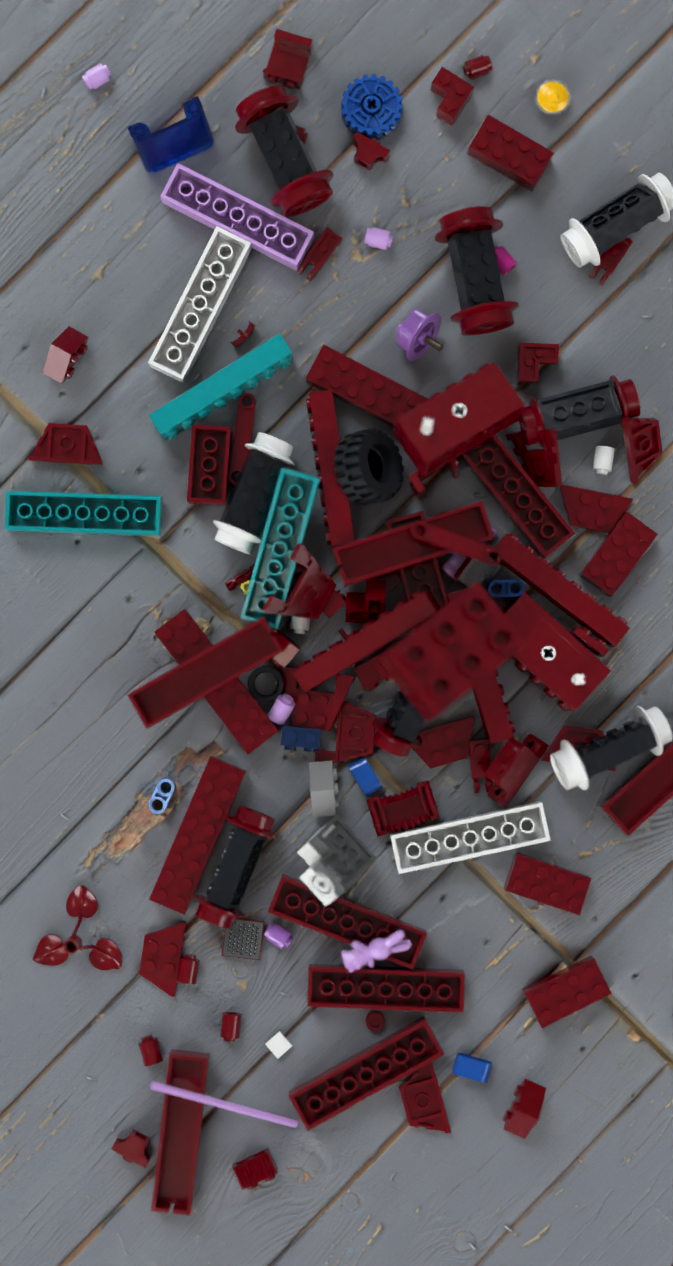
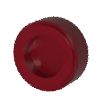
(375, 1020)

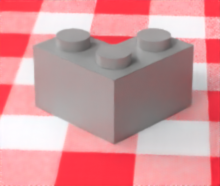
(323, 788)

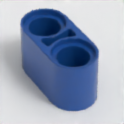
(505, 588)
(365, 776)
(472, 1067)

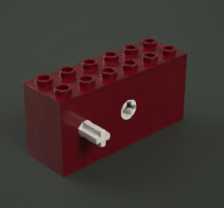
(458, 418)
(570, 669)

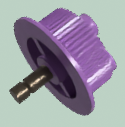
(419, 334)

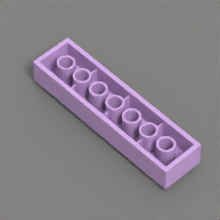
(224, 208)

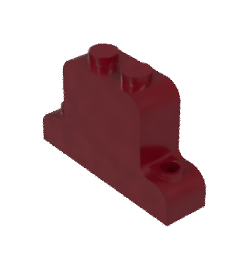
(513, 767)

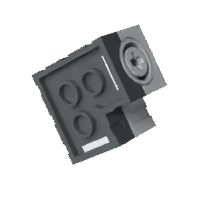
(334, 860)

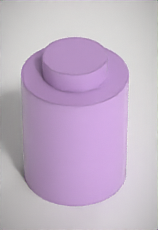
(281, 709)

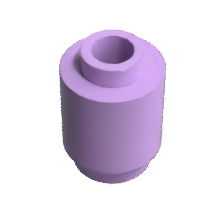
(96, 76)
(378, 238)

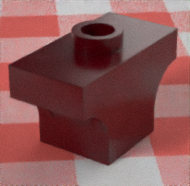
(369, 151)
(133, 1148)

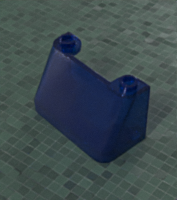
(175, 141)

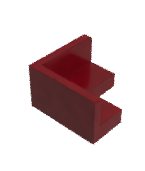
(530, 357)

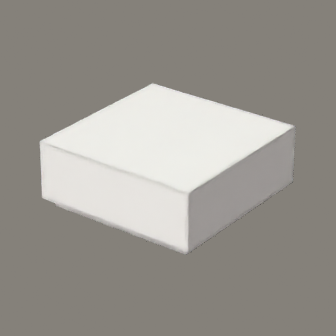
(278, 1044)

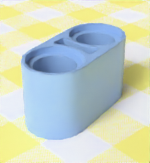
(161, 795)

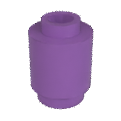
(278, 935)

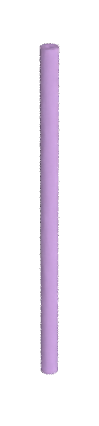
(223, 1104)

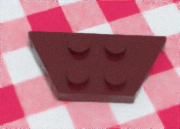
(642, 444)
(66, 445)
(593, 509)
(575, 737)
(445, 743)
(162, 957)
(423, 1100)

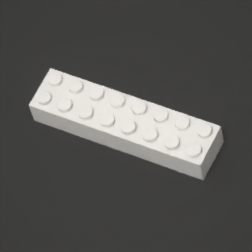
(200, 304)
(470, 837)

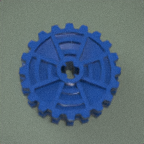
(371, 92)

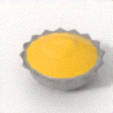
(552, 97)

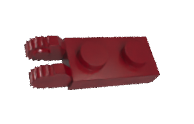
(320, 252)
(611, 259)
(479, 762)

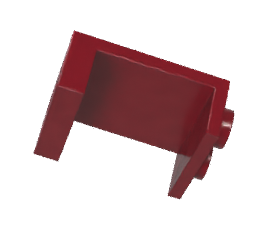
(288, 59)
(416, 478)

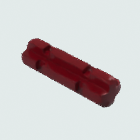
(239, 578)

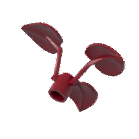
(52, 950)

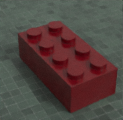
(510, 153)
(209, 465)
(618, 554)
(547, 883)
(566, 991)

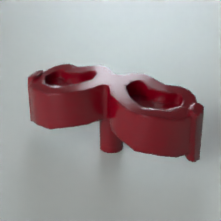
(244, 335)

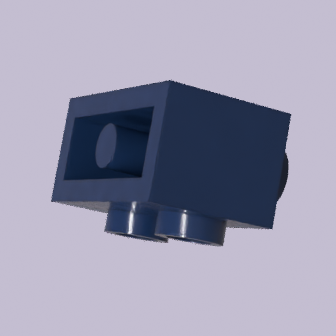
(300, 737)

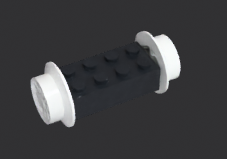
(618, 219)
(253, 493)
(579, 763)

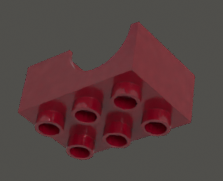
(452, 652)

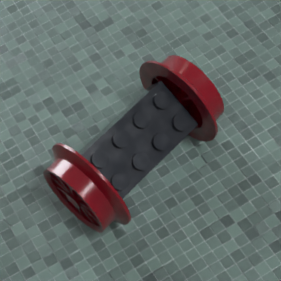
(269, 119)
(476, 270)

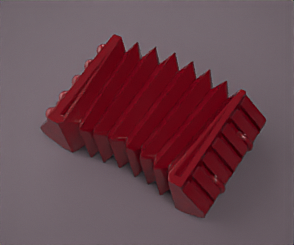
(403, 809)

